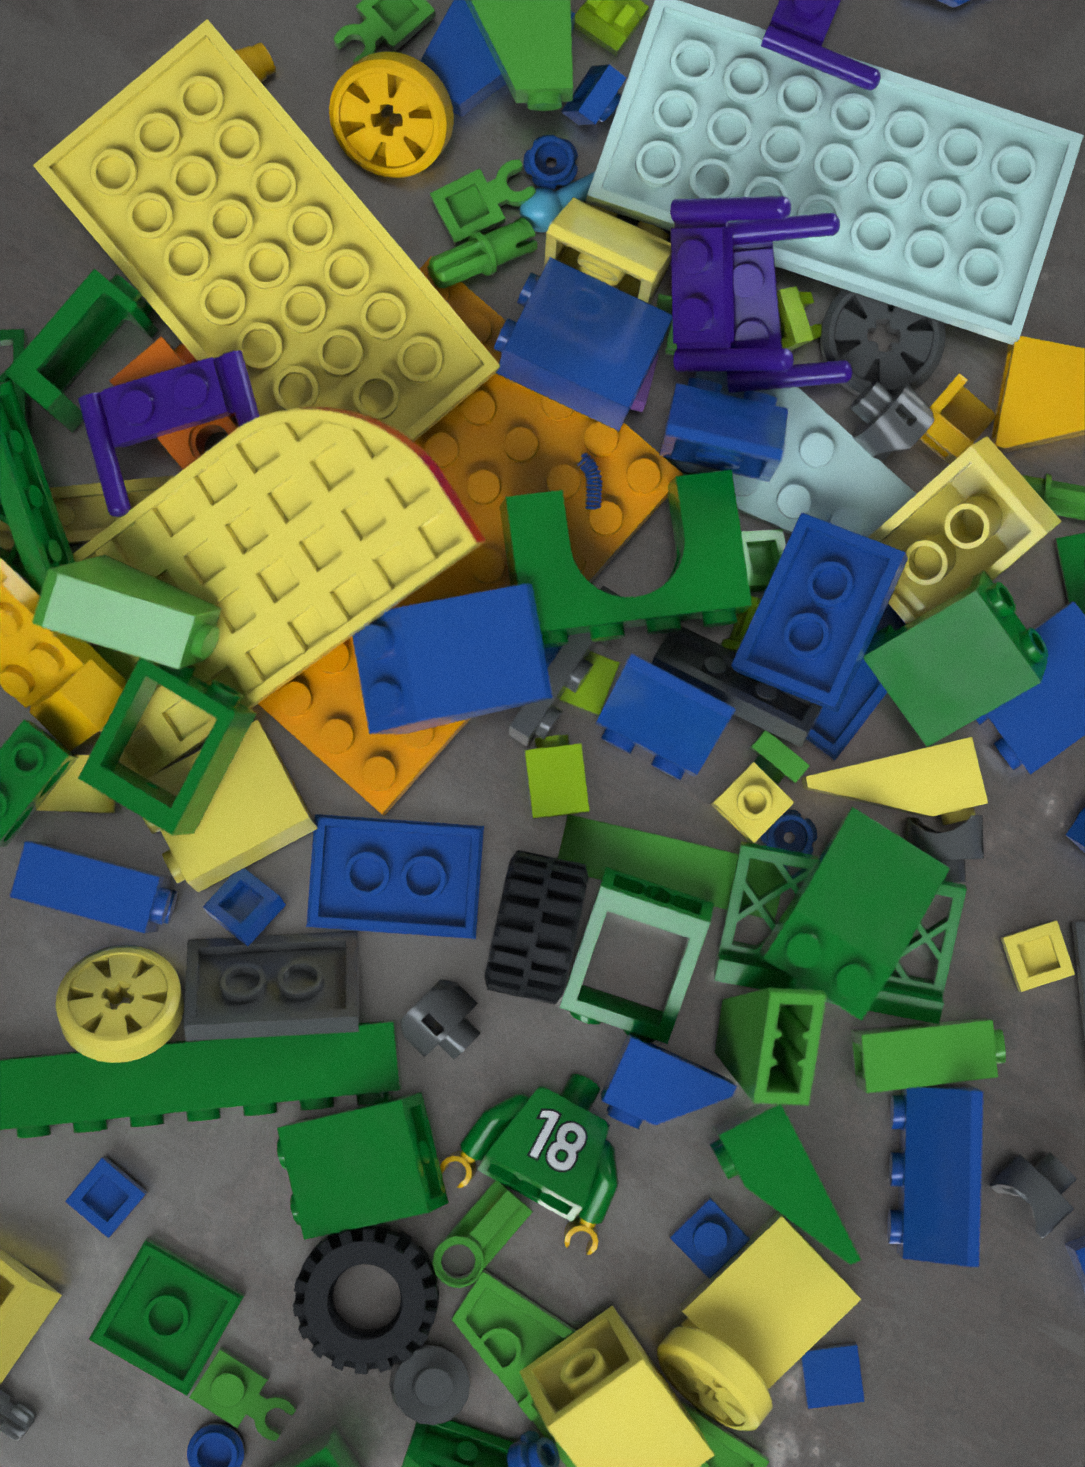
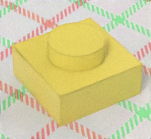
(1037, 955)

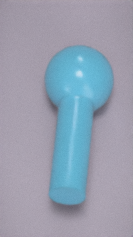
(547, 204)

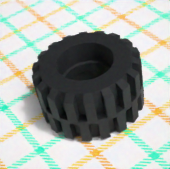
(536, 927)
(366, 1347)

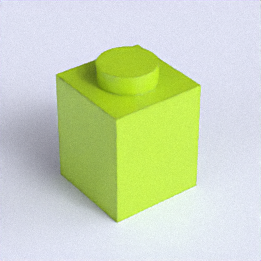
(556, 777)

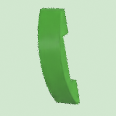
(664, 861)

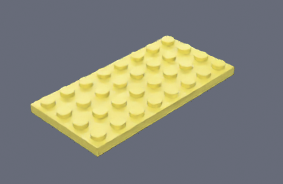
(261, 245)

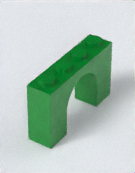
(704, 583)

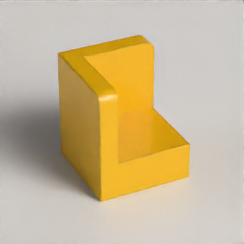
(957, 422)

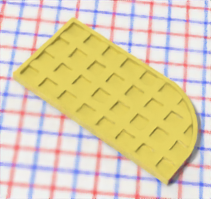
(302, 541)

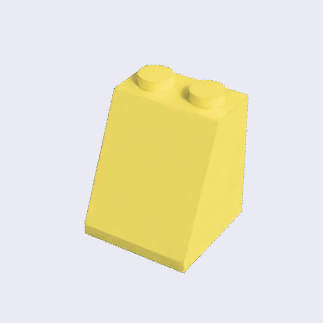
(612, 1402)

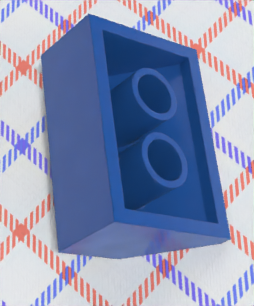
(937, 1174)

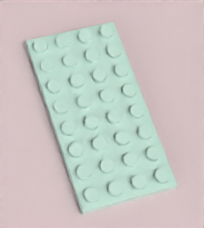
(932, 189)

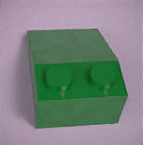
(855, 913)
(776, 1168)

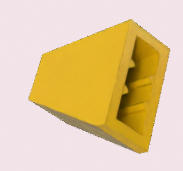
(1039, 395)

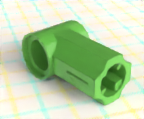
(483, 1230)

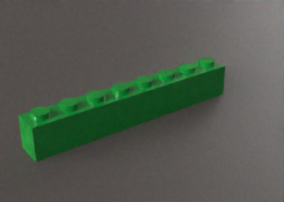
(199, 1080)

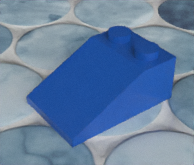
(725, 430)
(451, 660)
(663, 718)

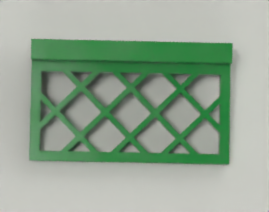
(27, 499)
(901, 995)

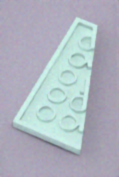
(818, 474)

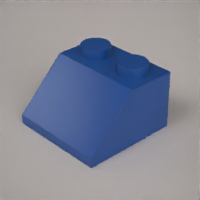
(659, 1085)

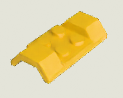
(53, 672)

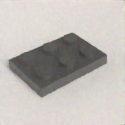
(272, 986)

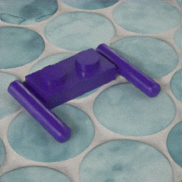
(799, 32)
(705, 284)
(758, 306)
(160, 407)

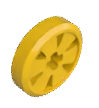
(413, 92)

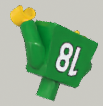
(548, 1152)

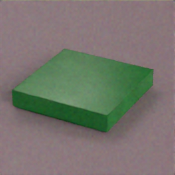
(166, 1316)

